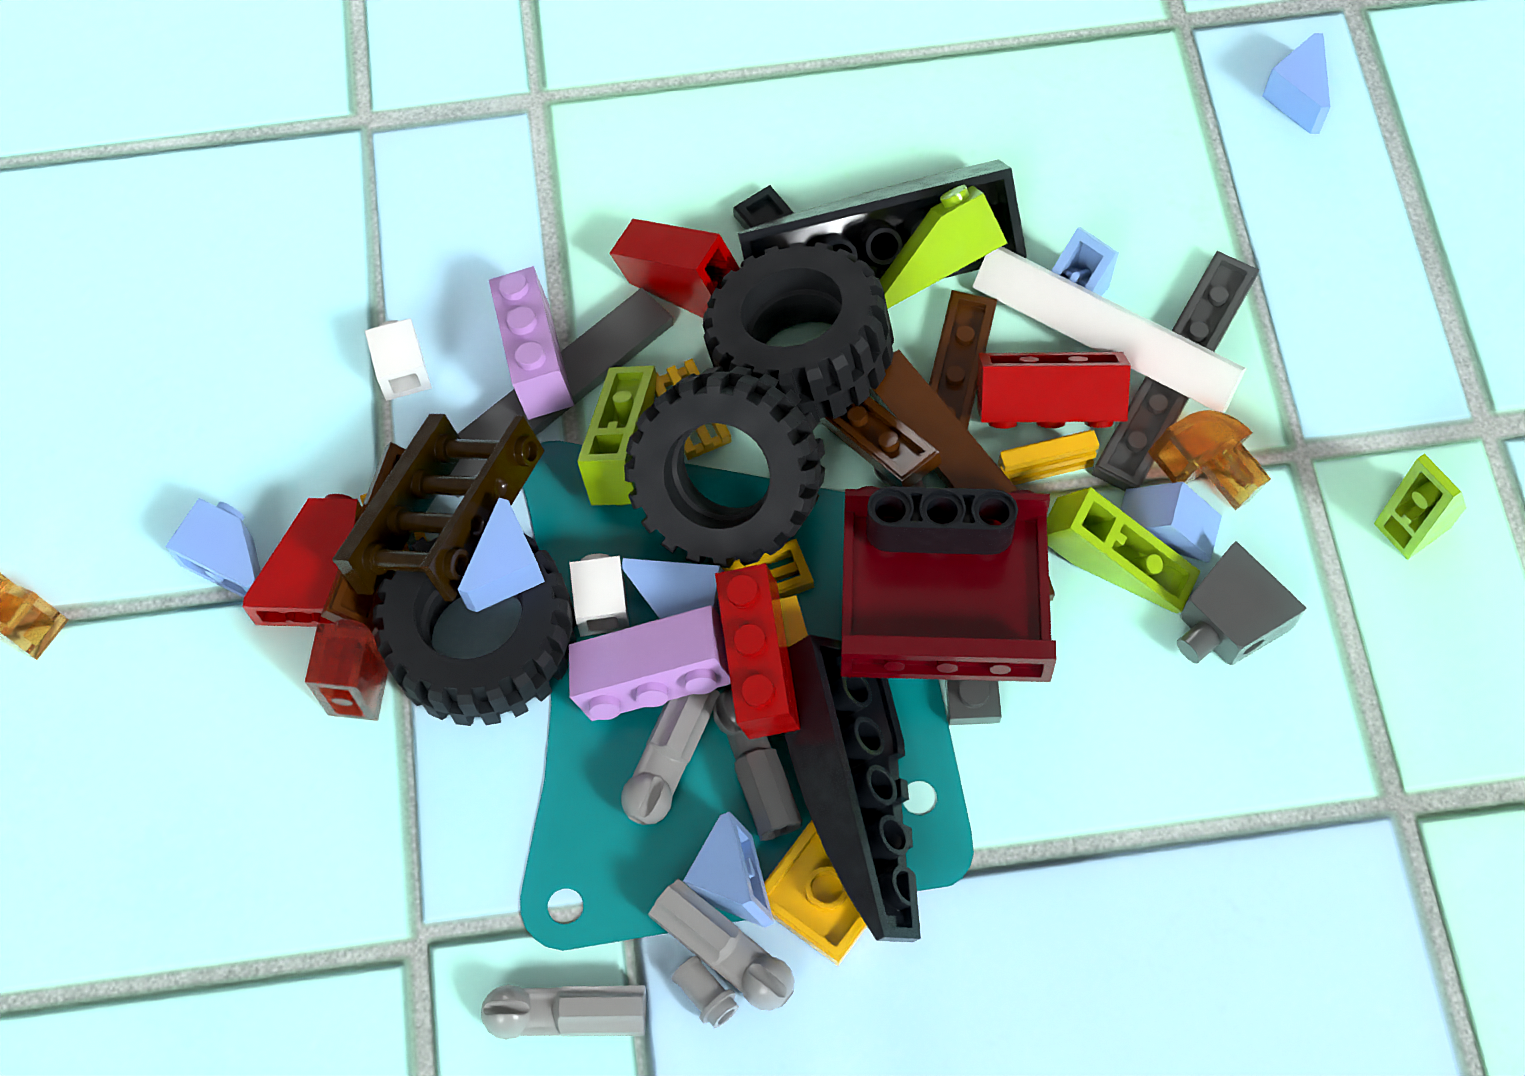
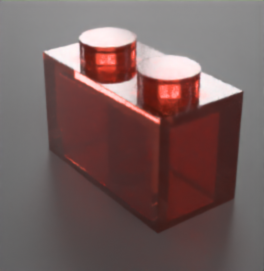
(347, 670)

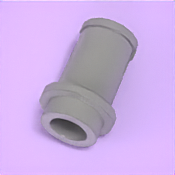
(705, 992)

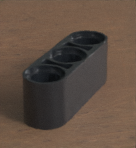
(961, 506)

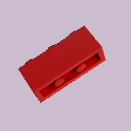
(1053, 388)
(757, 651)

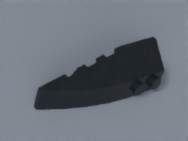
(883, 220)
(853, 786)

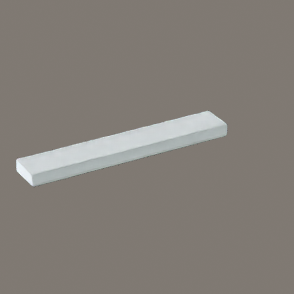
(1109, 328)

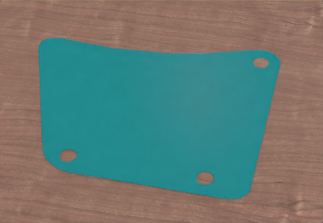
(580, 825)

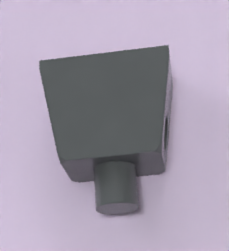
(1237, 610)

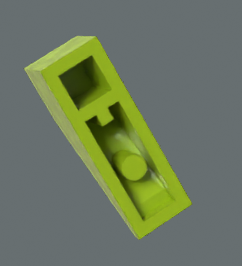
(943, 243)
(603, 453)
(1420, 508)
(1118, 549)

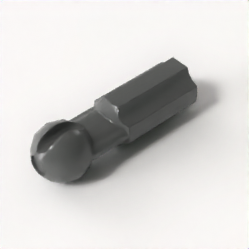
(759, 775)

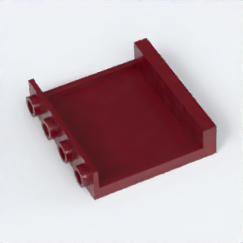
(948, 610)

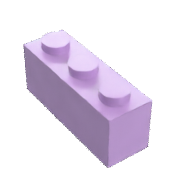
(530, 343)
(649, 664)

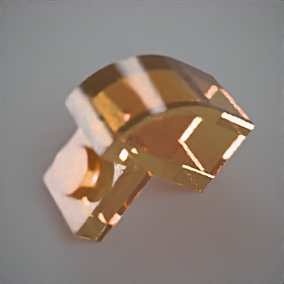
(1214, 446)
(27, 619)

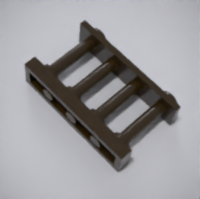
(411, 488)

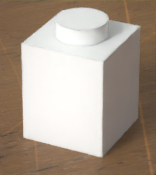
(398, 359)
(599, 594)

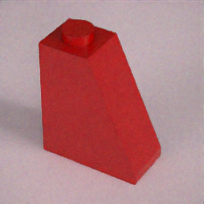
(673, 262)
(301, 568)

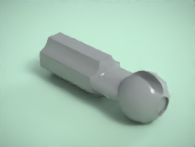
(668, 750)
(723, 947)
(565, 1011)

